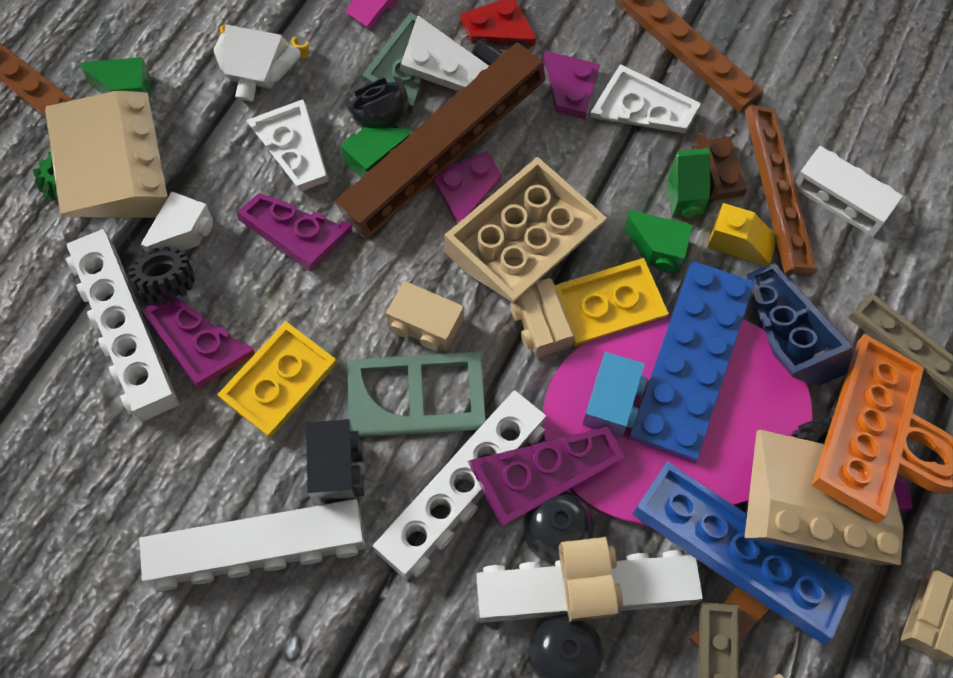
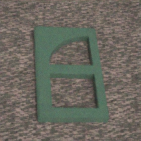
(375, 421)

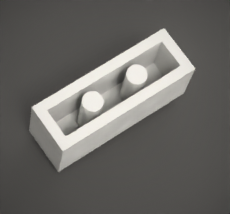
(847, 191)

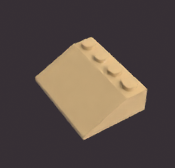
(106, 156)
(522, 231)
(799, 516)

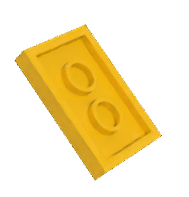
(611, 301)
(277, 379)

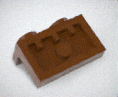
(725, 170)

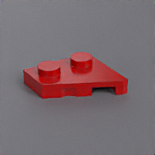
(497, 24)

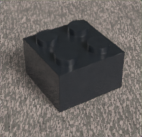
(332, 462)

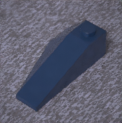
(797, 330)

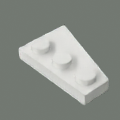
(439, 58)
(644, 102)
(293, 143)

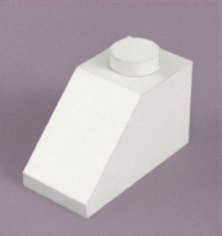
(178, 225)

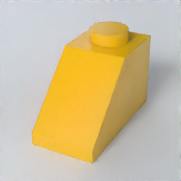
(742, 235)

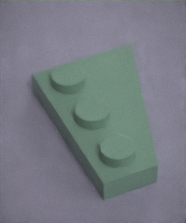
(389, 60)

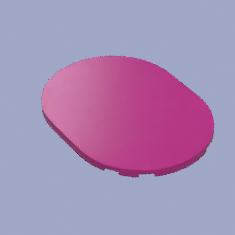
(752, 397)

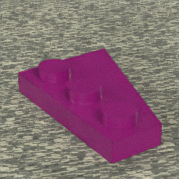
(296, 233)
(194, 342)

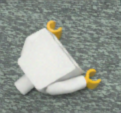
(255, 58)

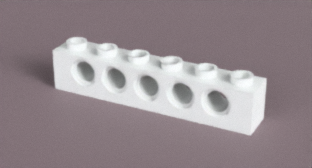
(157, 392)
(407, 560)

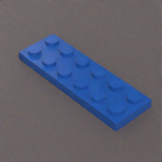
(692, 362)
(771, 573)

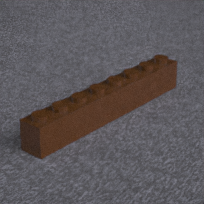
(441, 140)

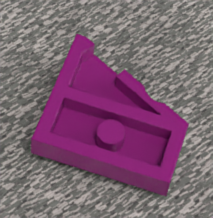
(571, 83)
(467, 184)

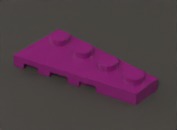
(532, 474)

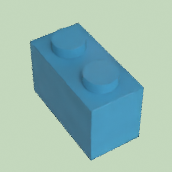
(615, 393)

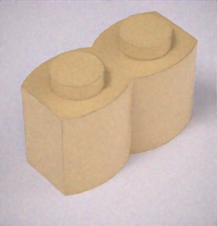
(589, 579)

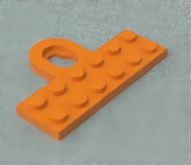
(871, 430)

